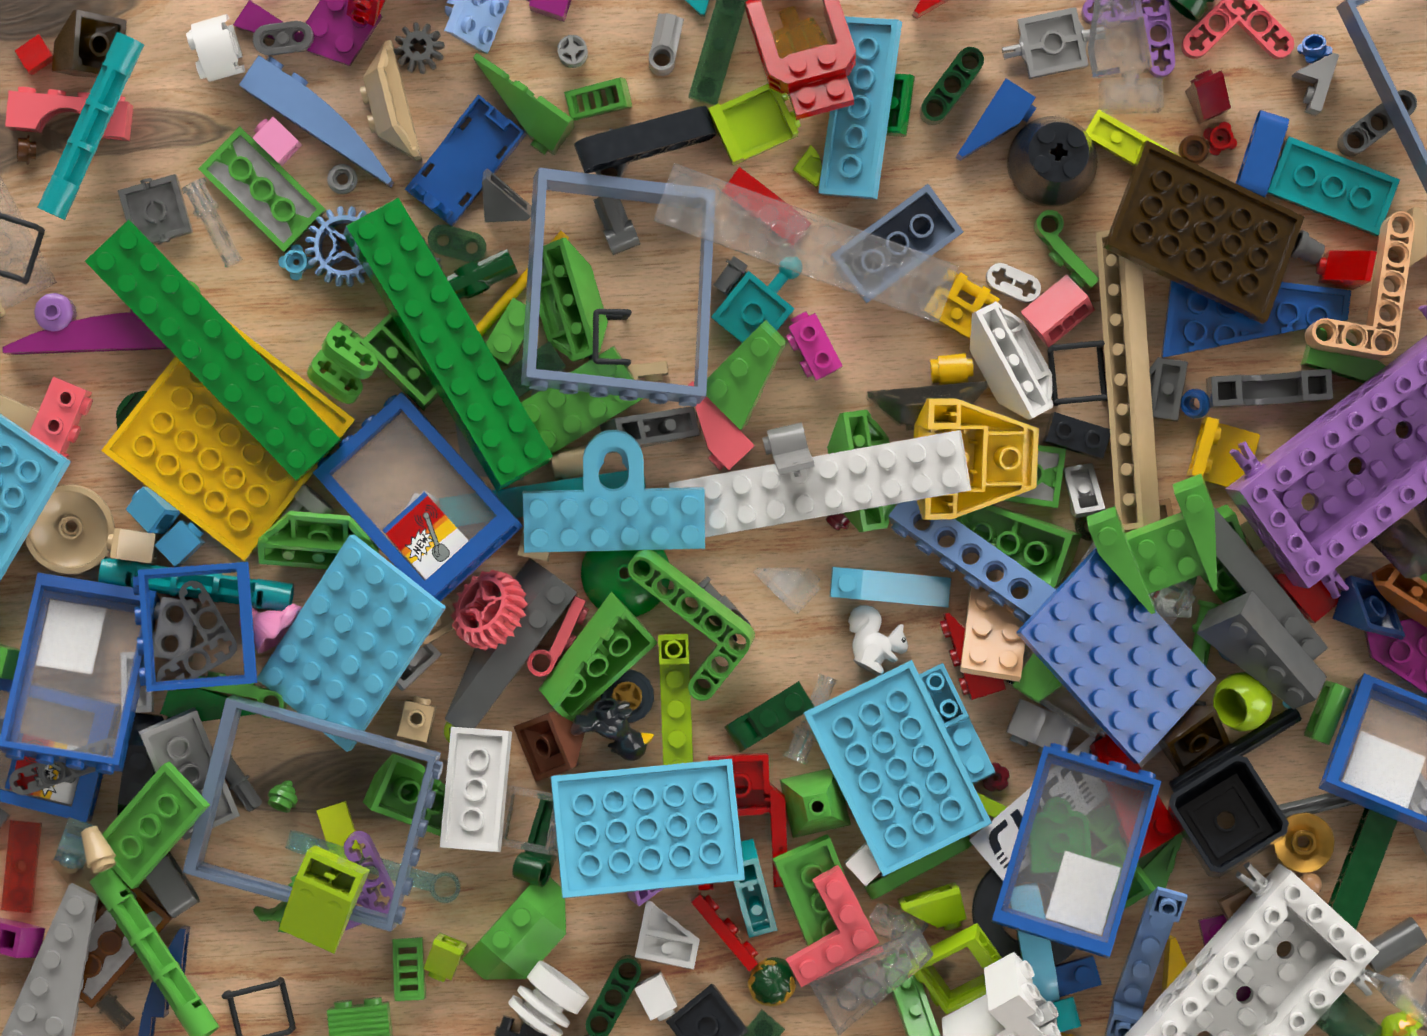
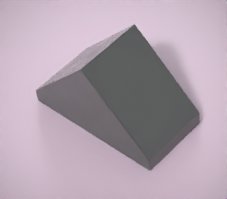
(502, 202)

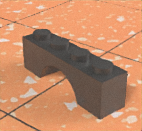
(1270, 388)

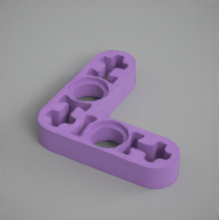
(1160, 18)
(369, 897)

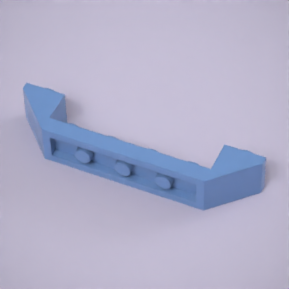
(1152, 933)

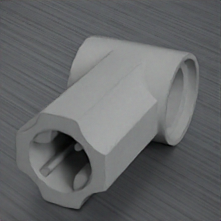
(665, 42)

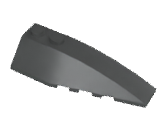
(494, 669)

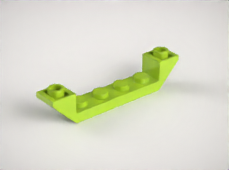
(675, 698)

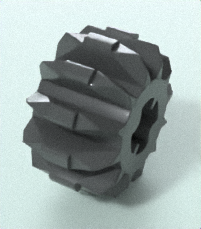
(419, 37)

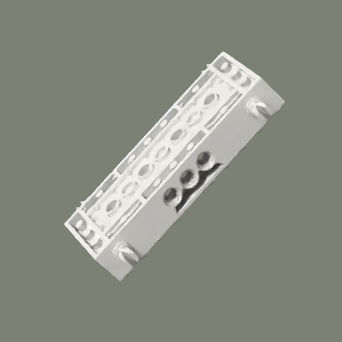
(1285, 990)

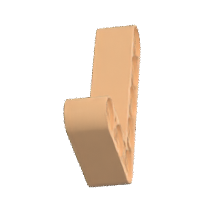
(1379, 298)

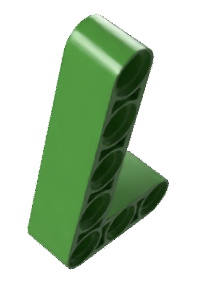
(698, 617)

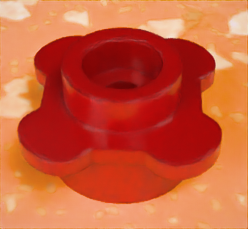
(1228, 141)

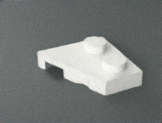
(665, 940)

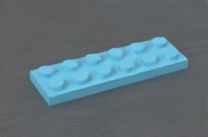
(859, 131)

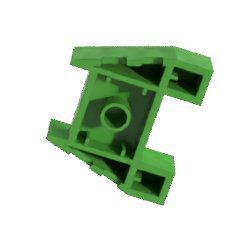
(1163, 550)

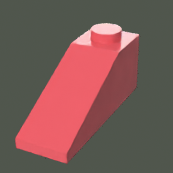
(721, 435)

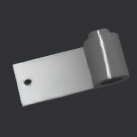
(788, 449)

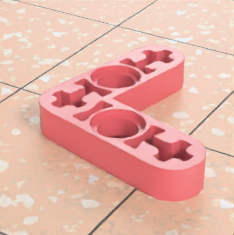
(1231, 17)

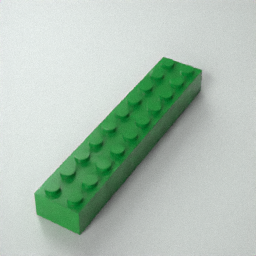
(447, 344)
(213, 350)

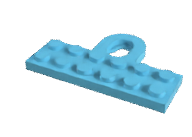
(617, 517)

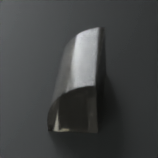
(1404, 548)

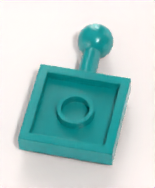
(754, 303)

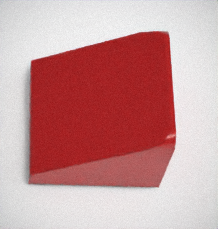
(34, 54)

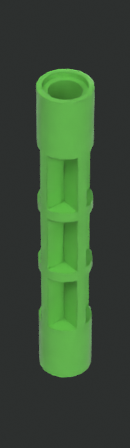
(154, 954)

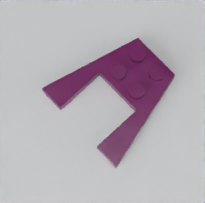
(334, 32)

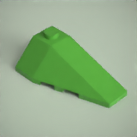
(538, 117)
(1033, 543)
(396, 792)

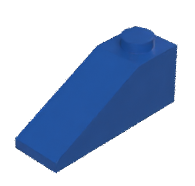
(1001, 116)

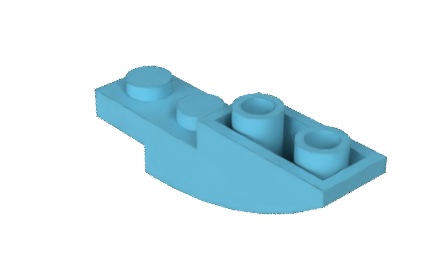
(957, 723)

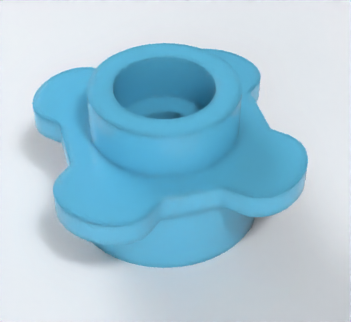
(287, 262)

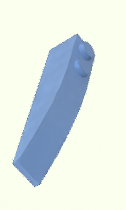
(308, 111)

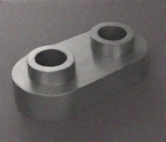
(284, 38)

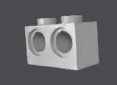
(184, 630)

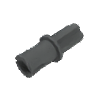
(241, 786)

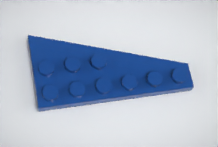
(1202, 323)

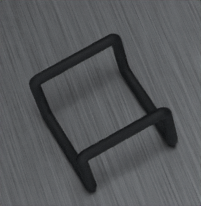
(41, 231)
(611, 314)
(1098, 344)
(280, 981)

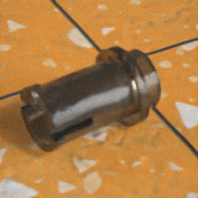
(115, 1011)

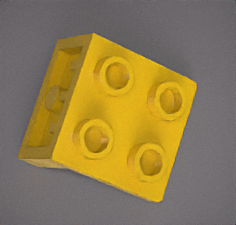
(1212, 451)

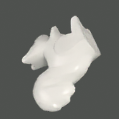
(869, 645)

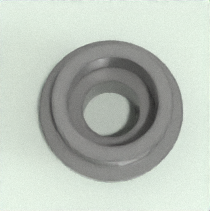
(333, 176)

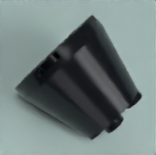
(1036, 170)

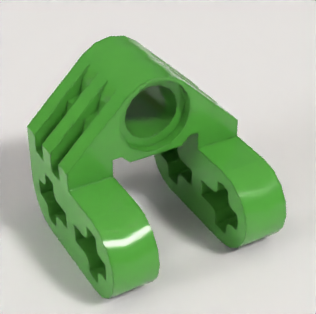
(341, 359)

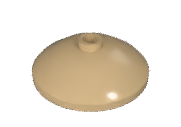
(67, 549)

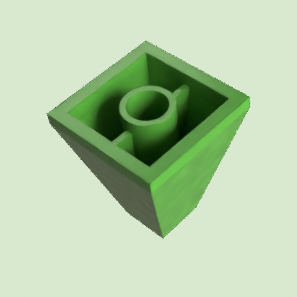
(807, 788)

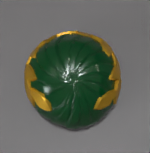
(771, 982)

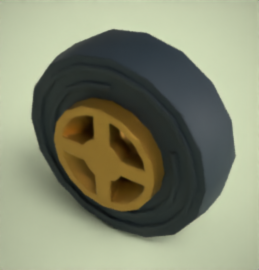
(642, 692)

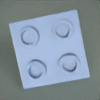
(475, 21)

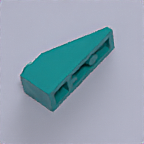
(754, 895)

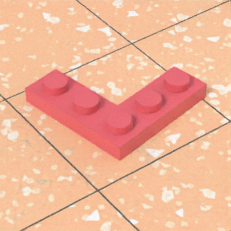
(849, 940)

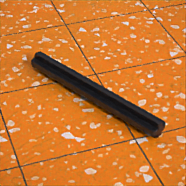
(1240, 747)

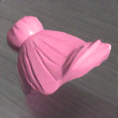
(272, 626)

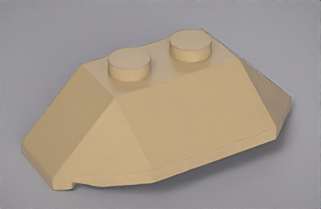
(389, 103)

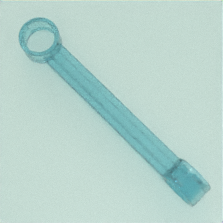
(301, 842)

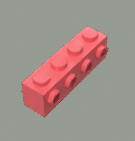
(60, 415)

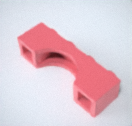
(32, 111)

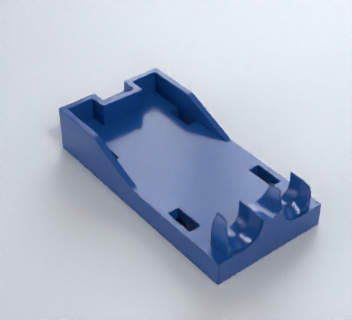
(463, 159)

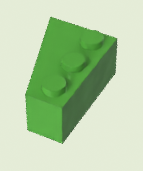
(400, 362)
(743, 375)

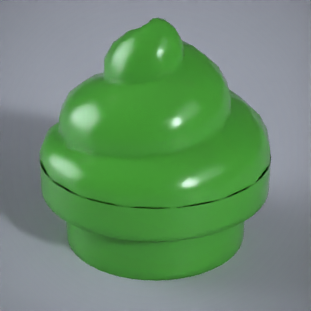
(282, 797)

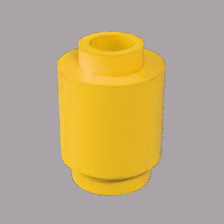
(951, 369)

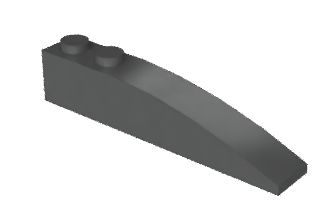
(1251, 575)

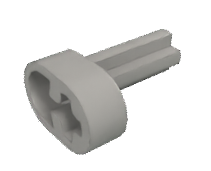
(308, 501)

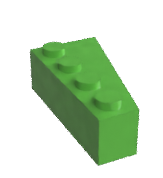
(597, 658)

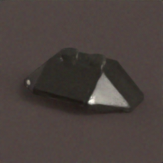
(906, 403)

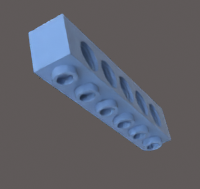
(990, 558)

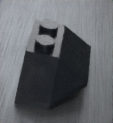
(137, 765)

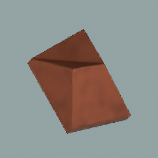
(549, 744)

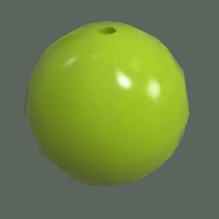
(1242, 702)

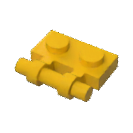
(957, 312)

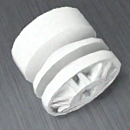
(547, 1001)

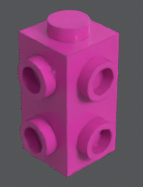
(814, 346)

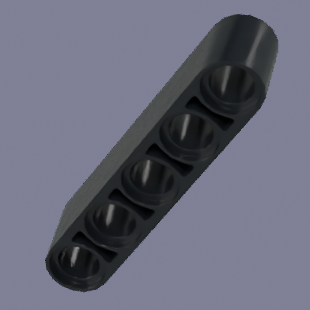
(645, 139)

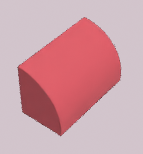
(1058, 310)

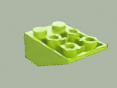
(323, 898)

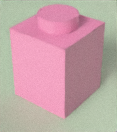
(276, 140)

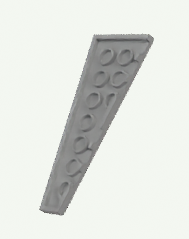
(56, 979)

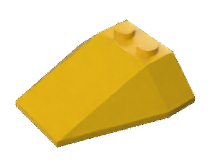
(997, 452)

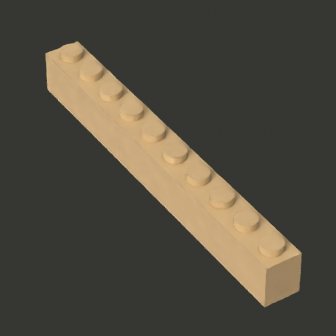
(1128, 388)

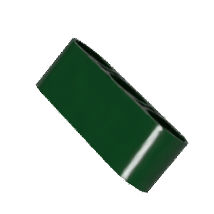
(958, 73)
(624, 986)

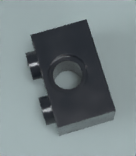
(1077, 436)

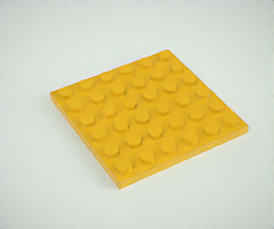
(207, 461)

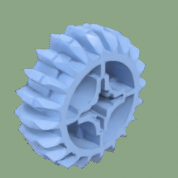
(334, 256)

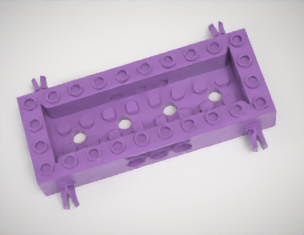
(1316, 461)

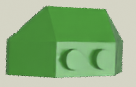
(568, 300)
(858, 431)
(308, 539)
(521, 934)

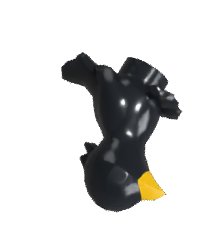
(612, 722)

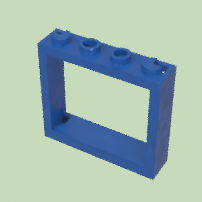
(143, 617)

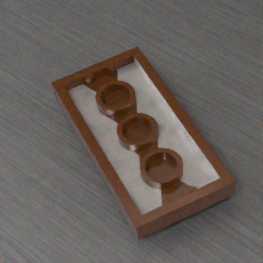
(109, 948)

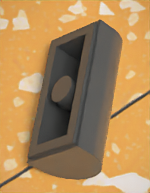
(1397, 944)

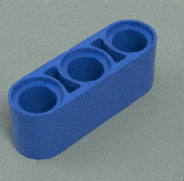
(1262, 152)

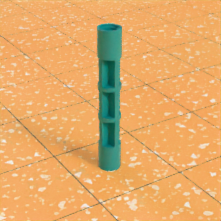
(91, 125)
(220, 587)

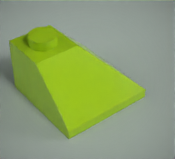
(936, 906)

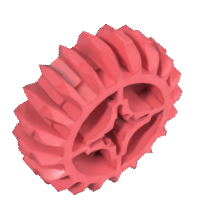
(495, 614)

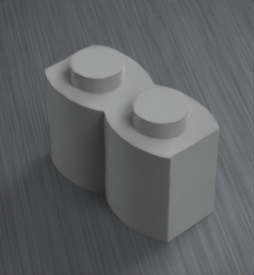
(1038, 726)

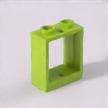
(940, 993)

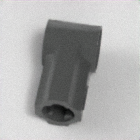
(618, 229)

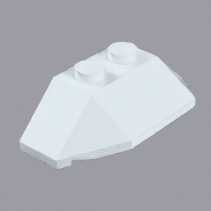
(1010, 361)

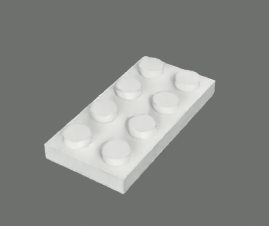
(475, 789)

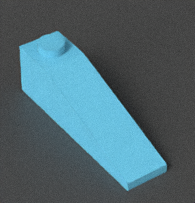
(890, 587)

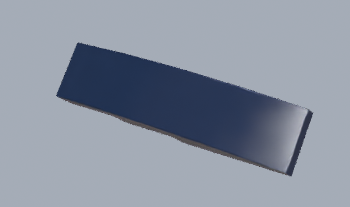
(156, 1003)

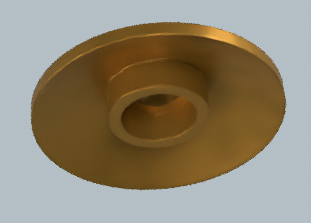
(1315, 853)

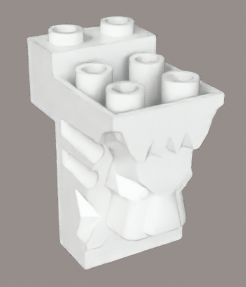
(1008, 1007)

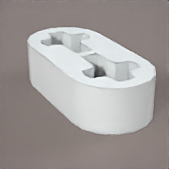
(1016, 276)

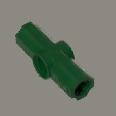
(479, 276)

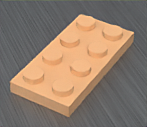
(990, 635)

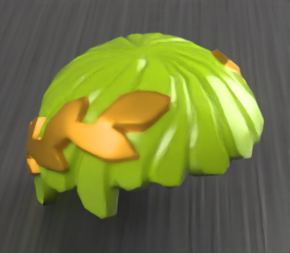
(1399, 1025)

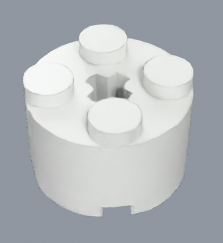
(216, 48)

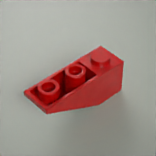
(970, 684)

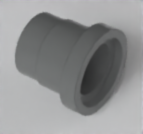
(1307, 248)

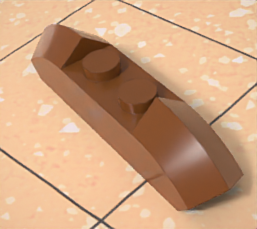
(1405, 594)

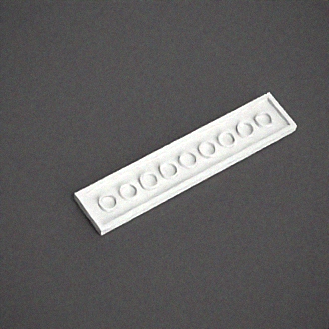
(835, 485)

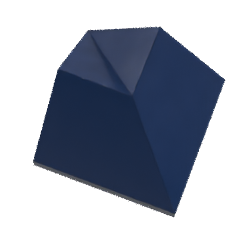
(1367, 609)

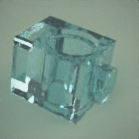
(70, 848)

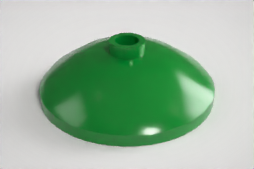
(601, 576)

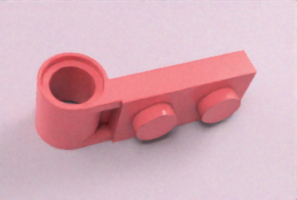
(564, 638)

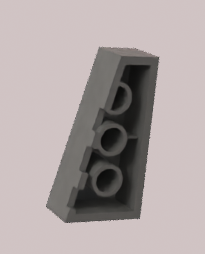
(1263, 648)

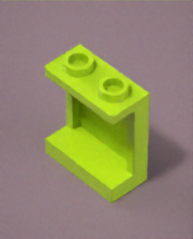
(754, 123)

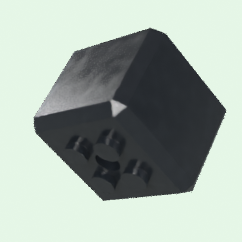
(1231, 789)

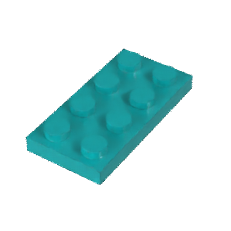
(1332, 186)

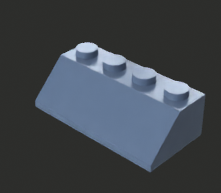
(918, 224)

